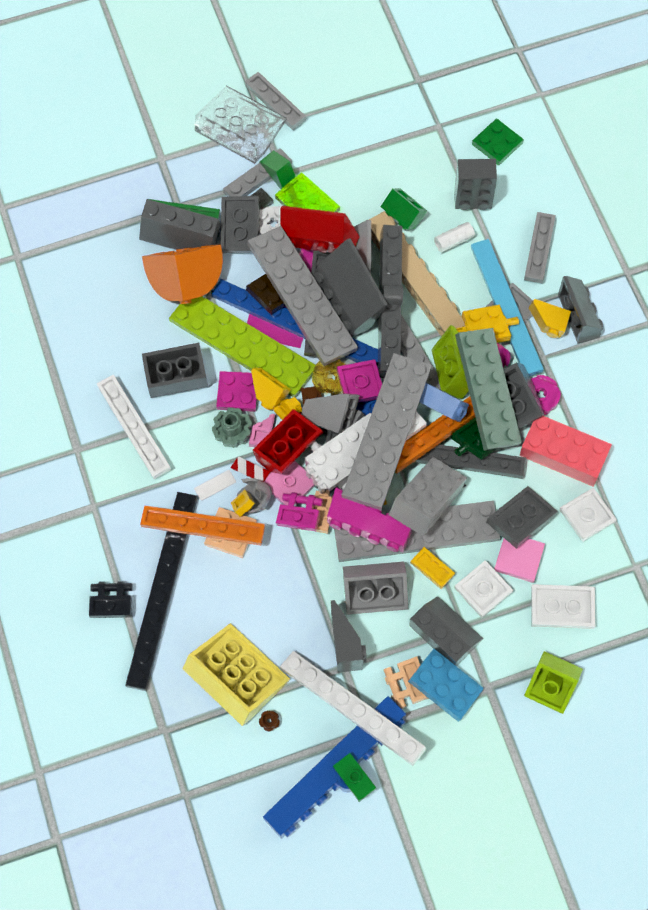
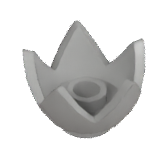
(259, 491)

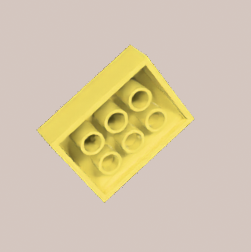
(235, 673)

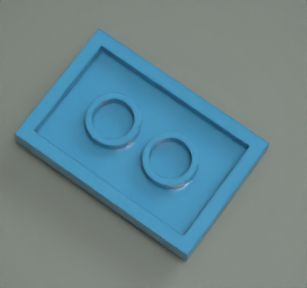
(446, 685)

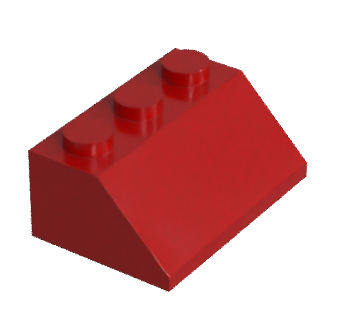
(286, 442)

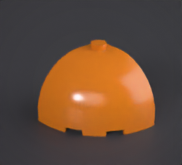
(184, 272)

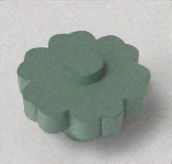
(232, 427)

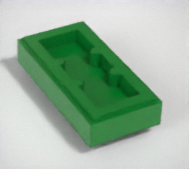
(354, 777)

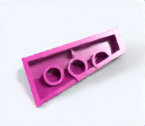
(367, 522)

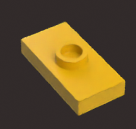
(432, 568)

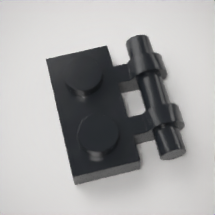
(110, 606)

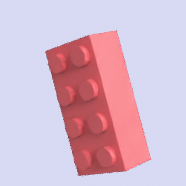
(565, 450)

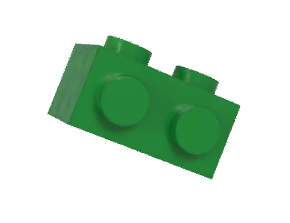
(403, 209)

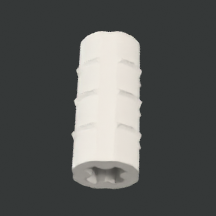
(454, 237)

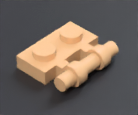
(406, 671)

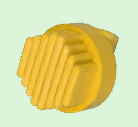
(287, 406)

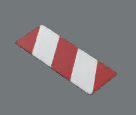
(250, 469)

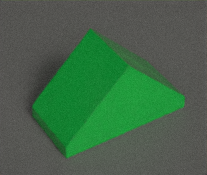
(278, 168)

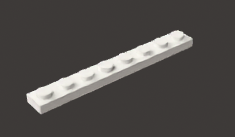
(353, 708)

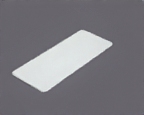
(215, 485)

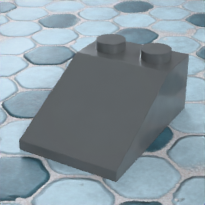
(522, 395)
(348, 647)

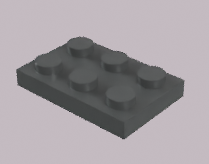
(239, 222)
(521, 517)

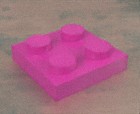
(360, 379)
(236, 391)

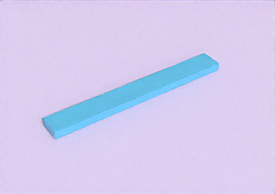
(502, 296)

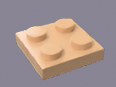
(234, 548)

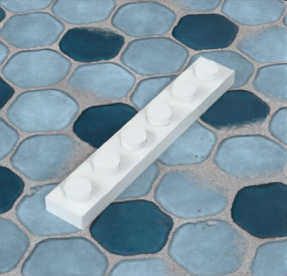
(133, 427)

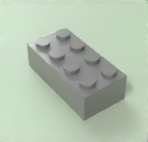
(427, 496)

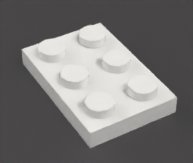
(563, 606)

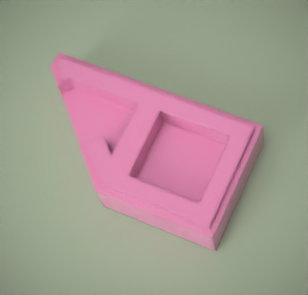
(261, 430)

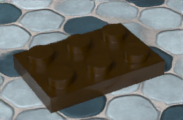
(265, 294)

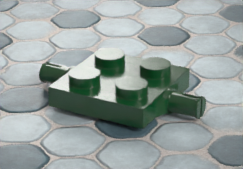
(470, 440)

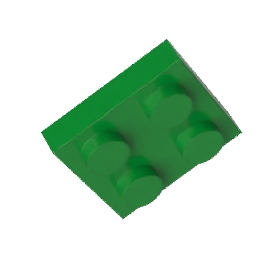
(497, 141)

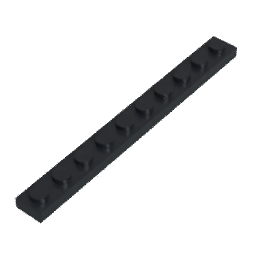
(159, 600)

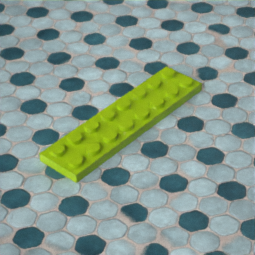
(242, 342)

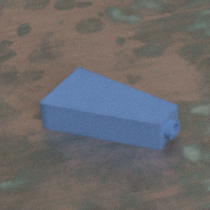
(443, 402)

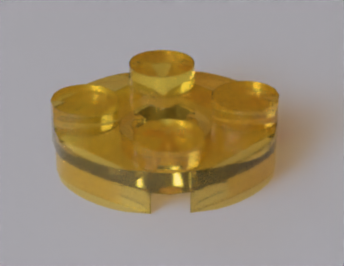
(321, 380)

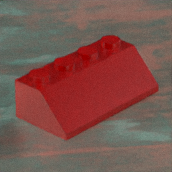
(316, 228)

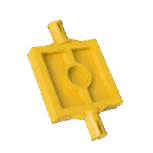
(488, 318)

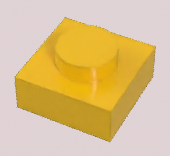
(242, 503)

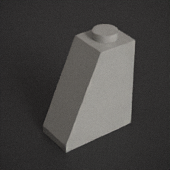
(331, 412)

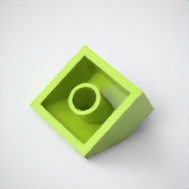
(553, 682)

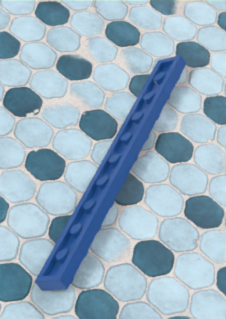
(282, 318)

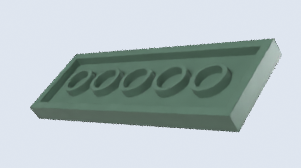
(488, 389)

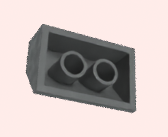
(583, 316)
(445, 630)

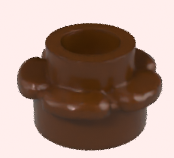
(274, 720)

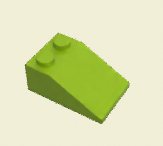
(449, 364)

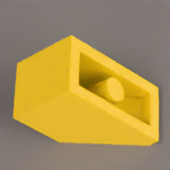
(550, 318)
(268, 389)

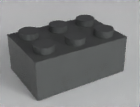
(475, 184)
(174, 370)

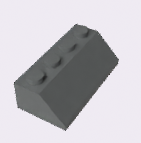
(176, 227)

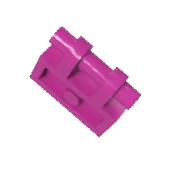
(299, 517)

